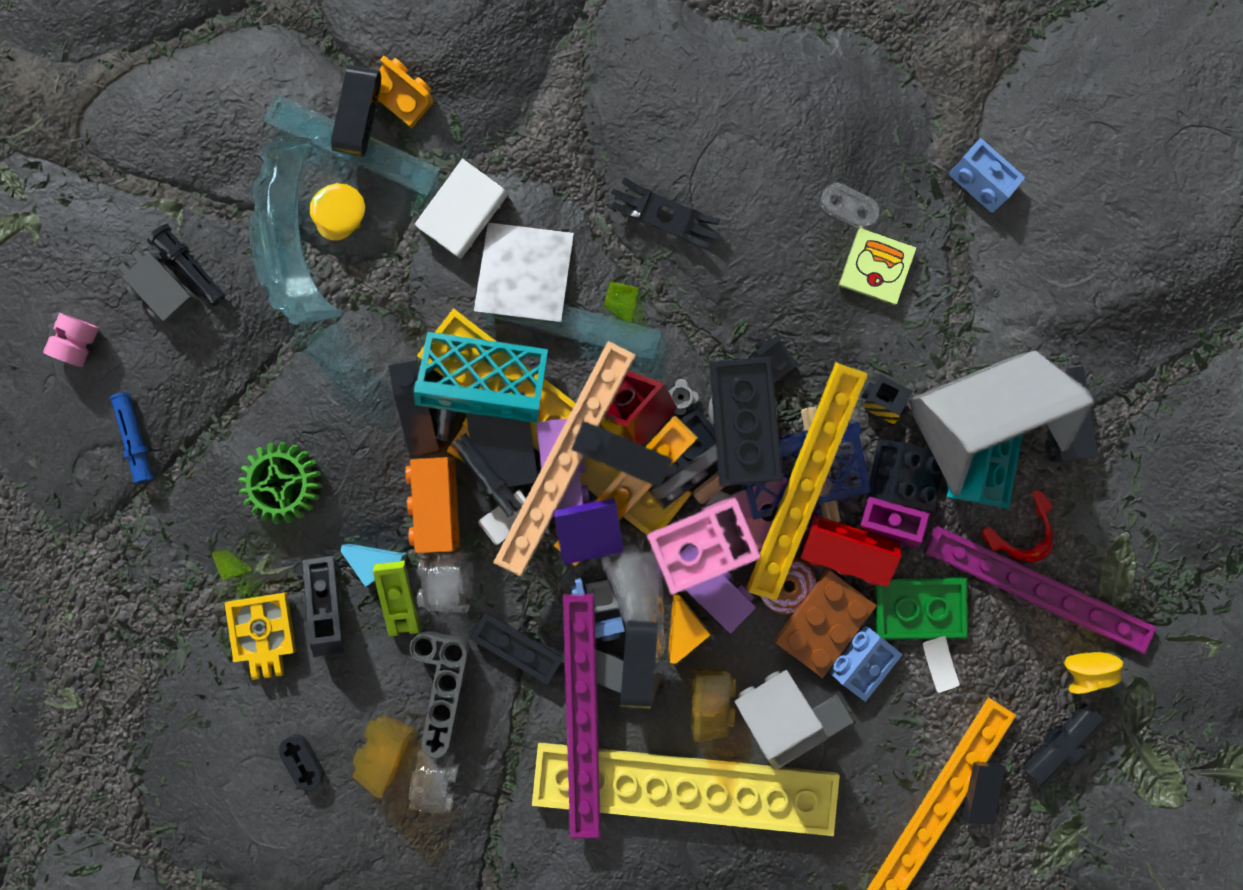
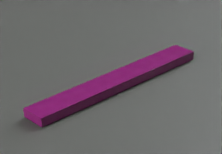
(1040, 590)
(582, 716)

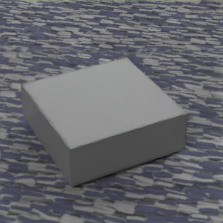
(603, 596)

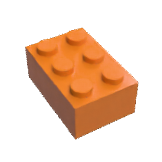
(433, 504)

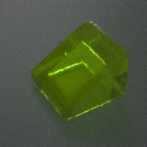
(229, 565)

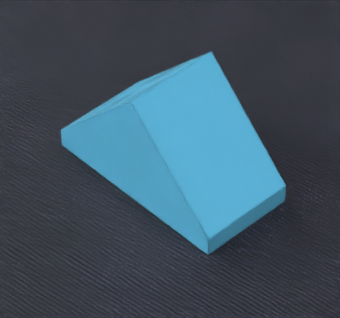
(363, 560)

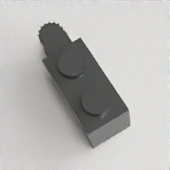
(156, 285)

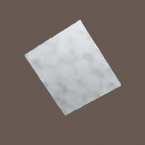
(524, 272)

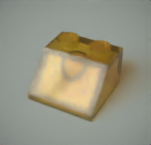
(711, 704)
(382, 753)

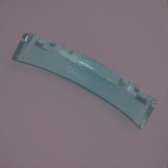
(276, 234)

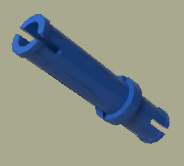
(132, 440)

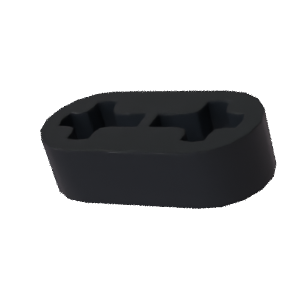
(295, 766)

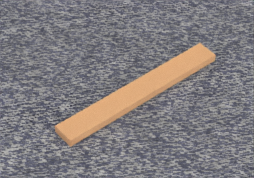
(562, 461)

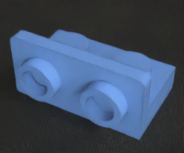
(986, 175)
(865, 663)

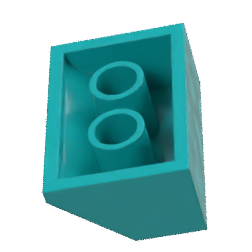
(991, 474)

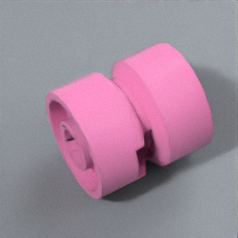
(71, 340)

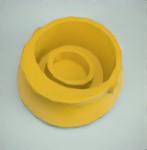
(337, 211)
(1093, 671)

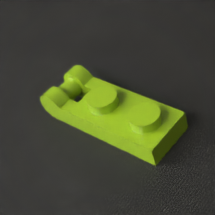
(396, 598)

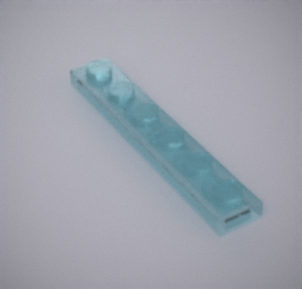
(379, 158)
(594, 330)

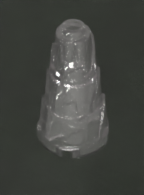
(638, 587)

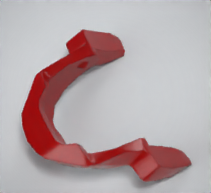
(1041, 550)

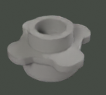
(689, 396)

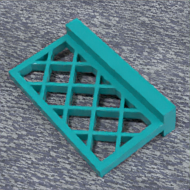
(482, 400)

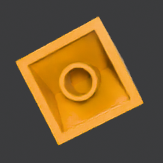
(685, 630)

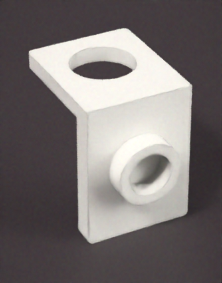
(497, 524)

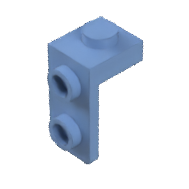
(607, 629)

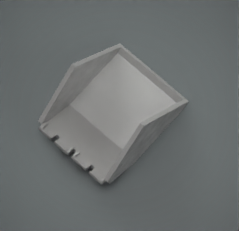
(995, 407)

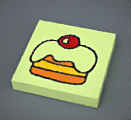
(877, 266)

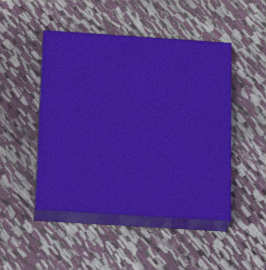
(588, 531)

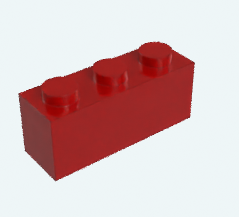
(850, 551)

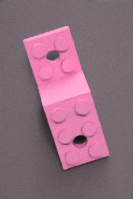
(722, 534)

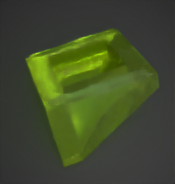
(621, 300)

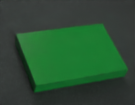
(922, 608)

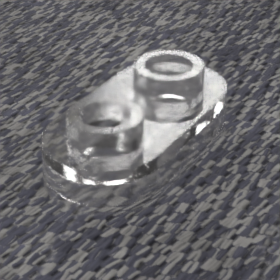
(849, 204)

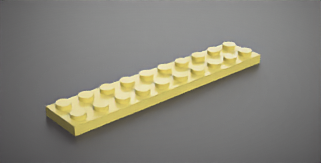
(697, 790)

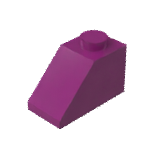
(895, 522)

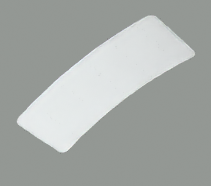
(940, 664)

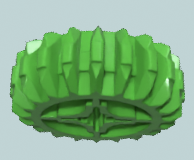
(284, 493)

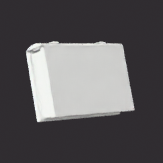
(461, 208)

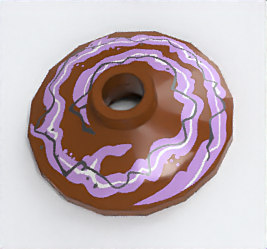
(803, 579)

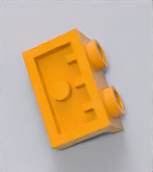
(401, 94)

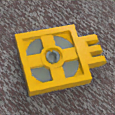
(261, 632)

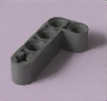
(440, 694)

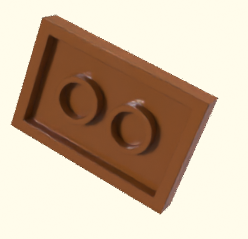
(824, 623)

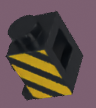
(894, 397)

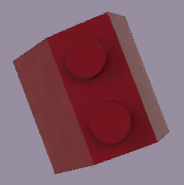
(639, 408)

